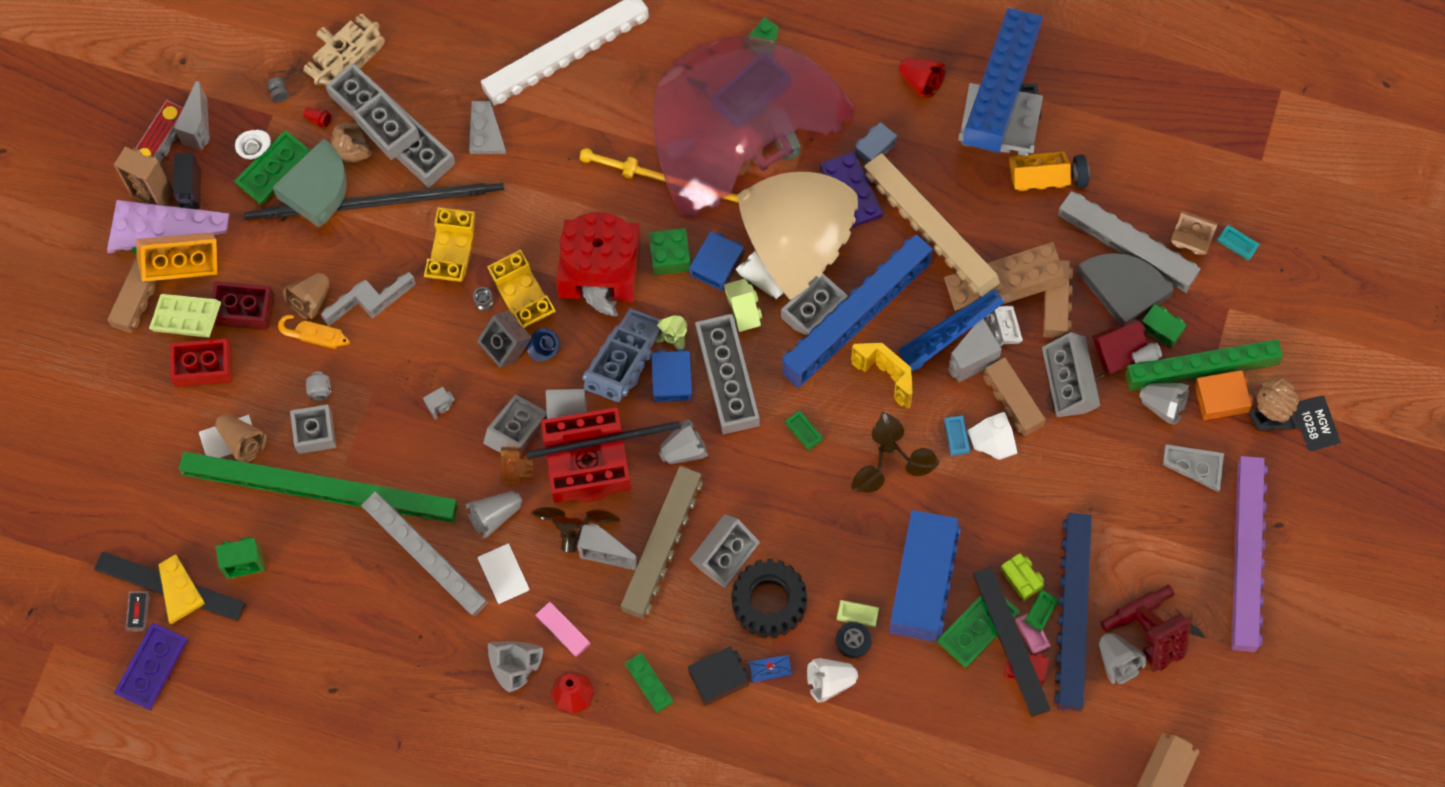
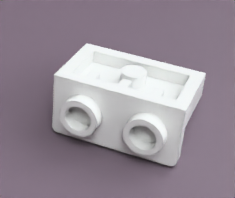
(1004, 325)

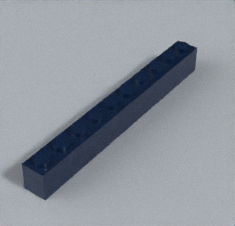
(1074, 612)

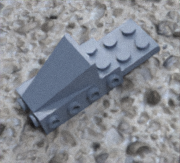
(622, 356)

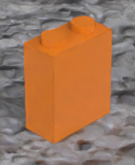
(1223, 395)

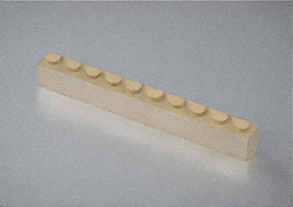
(931, 225)

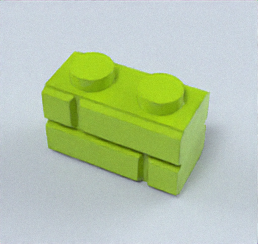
(1022, 576)

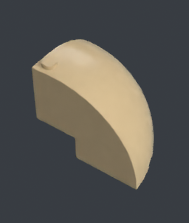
(798, 225)

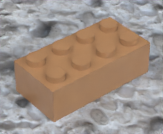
(143, 177)

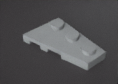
(484, 131)
(1195, 464)

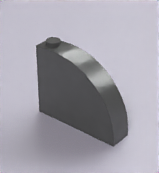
(1125, 285)

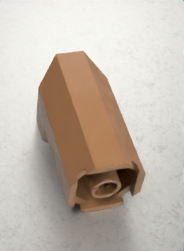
(1169, 763)

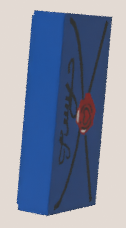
(770, 668)

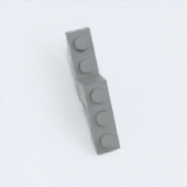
(368, 298)

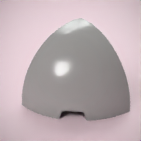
(513, 662)

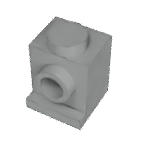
(438, 401)

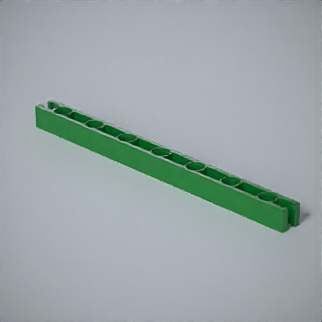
(315, 486)

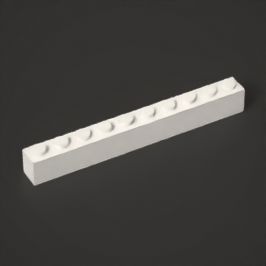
(564, 50)

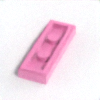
(563, 629)

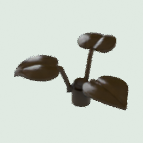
(885, 433)
(568, 525)

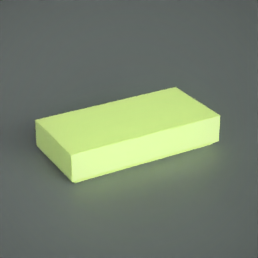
(858, 613)

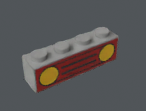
(161, 132)

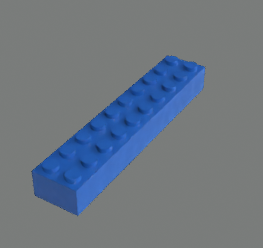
(1002, 80)
(856, 311)

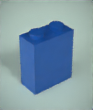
(716, 260)
(671, 376)

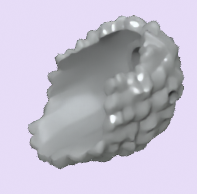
(600, 299)

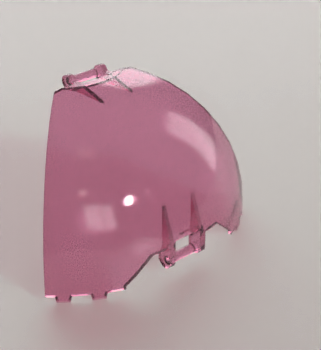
(731, 103)

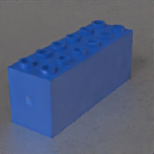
(924, 576)

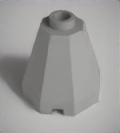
(1165, 400)
(683, 445)
(1120, 658)

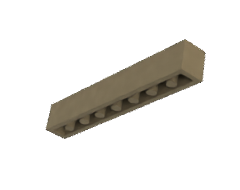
(661, 543)

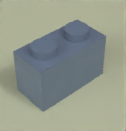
(878, 141)

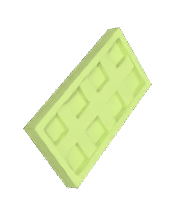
(185, 315)

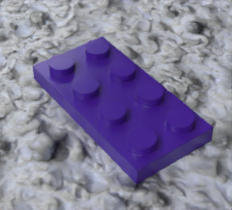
(849, 171)
(151, 666)

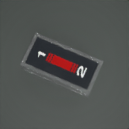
(137, 611)

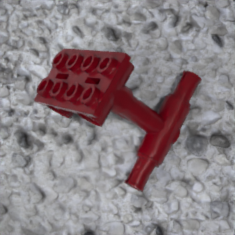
(1166, 638)

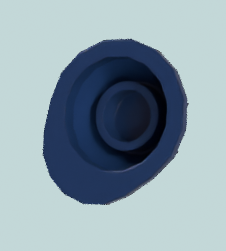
(543, 344)

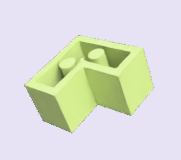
(742, 302)

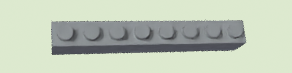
(1127, 240)
(424, 553)

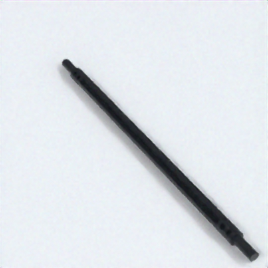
(386, 199)

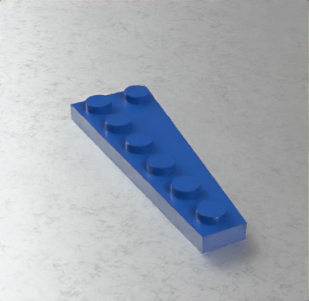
(938, 337)

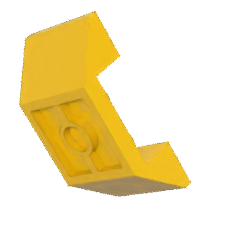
(451, 245)
(520, 289)
(868, 353)

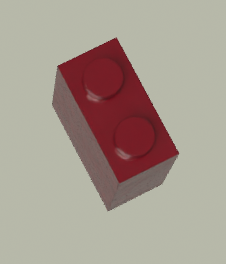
(1118, 344)

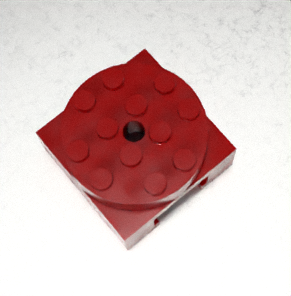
(606, 266)
(568, 474)

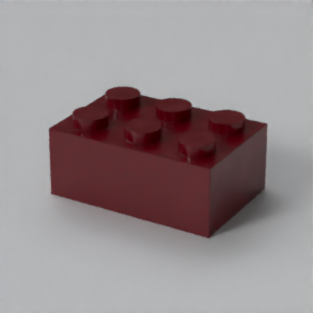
(243, 305)

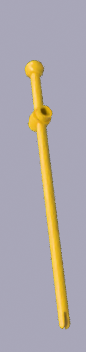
(630, 168)

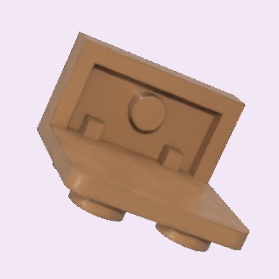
(1193, 233)

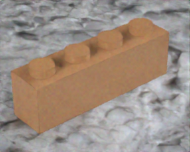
(131, 301)
(1058, 306)
(1014, 397)

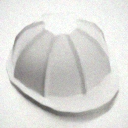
(252, 144)

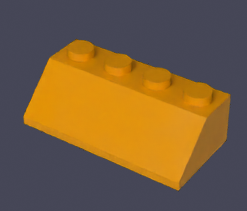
(177, 256)

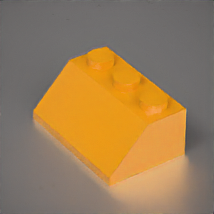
(1040, 170)

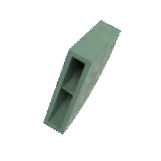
(315, 184)

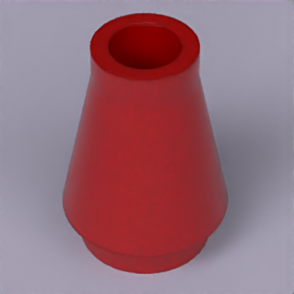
(319, 117)

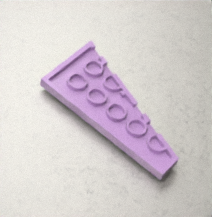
(145, 220)

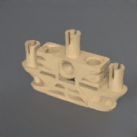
(355, 49)

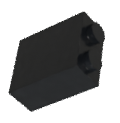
(187, 180)
(718, 675)

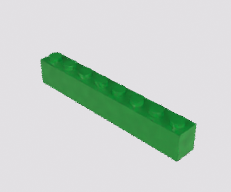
(1204, 364)

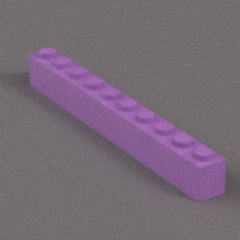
(1248, 554)

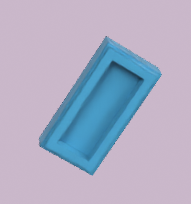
(956, 435)

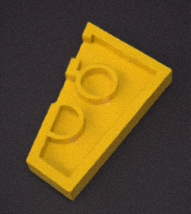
(178, 589)

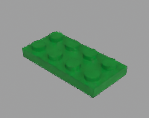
(270, 167)
(971, 633)

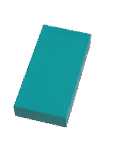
(1238, 242)

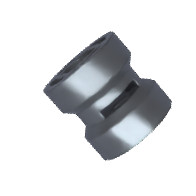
(277, 89)
(484, 295)

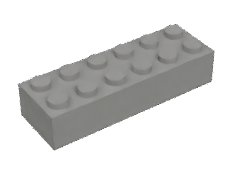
(727, 374)

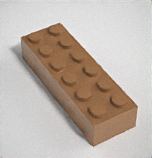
(1018, 276)

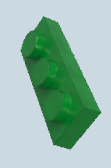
(649, 683)

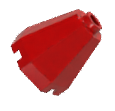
(923, 75)
(572, 692)

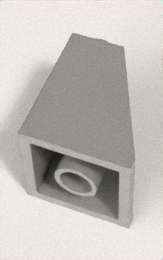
(974, 352)

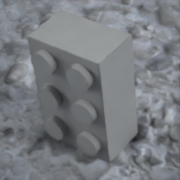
(386, 125)

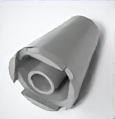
(493, 511)

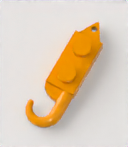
(314, 333)

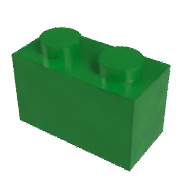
(1163, 326)

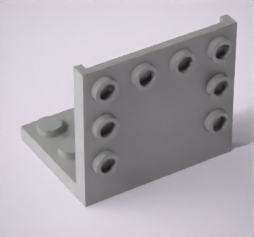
(1023, 123)

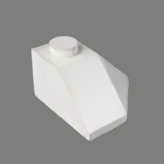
(994, 437)

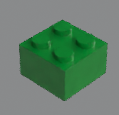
(669, 251)
(240, 557)

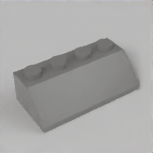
(1071, 375)

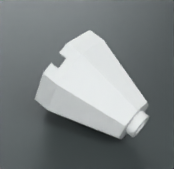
(829, 678)

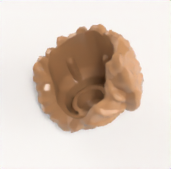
(350, 142)
(1277, 399)

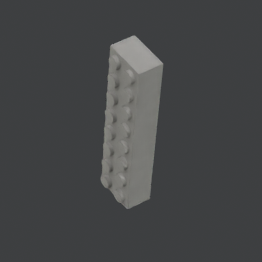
(425, 157)

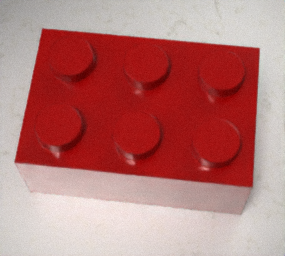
(200, 362)

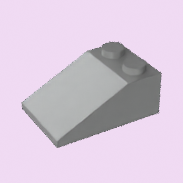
(193, 121)
(515, 425)
(601, 547)

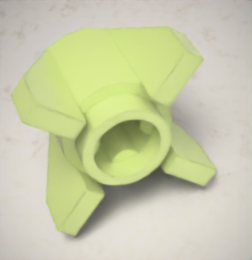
(673, 331)

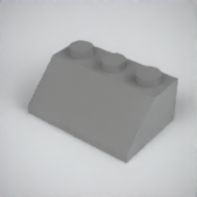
(812, 305)
(725, 550)

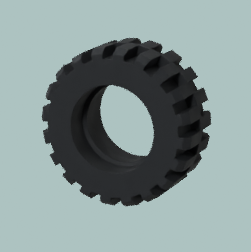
(769, 623)

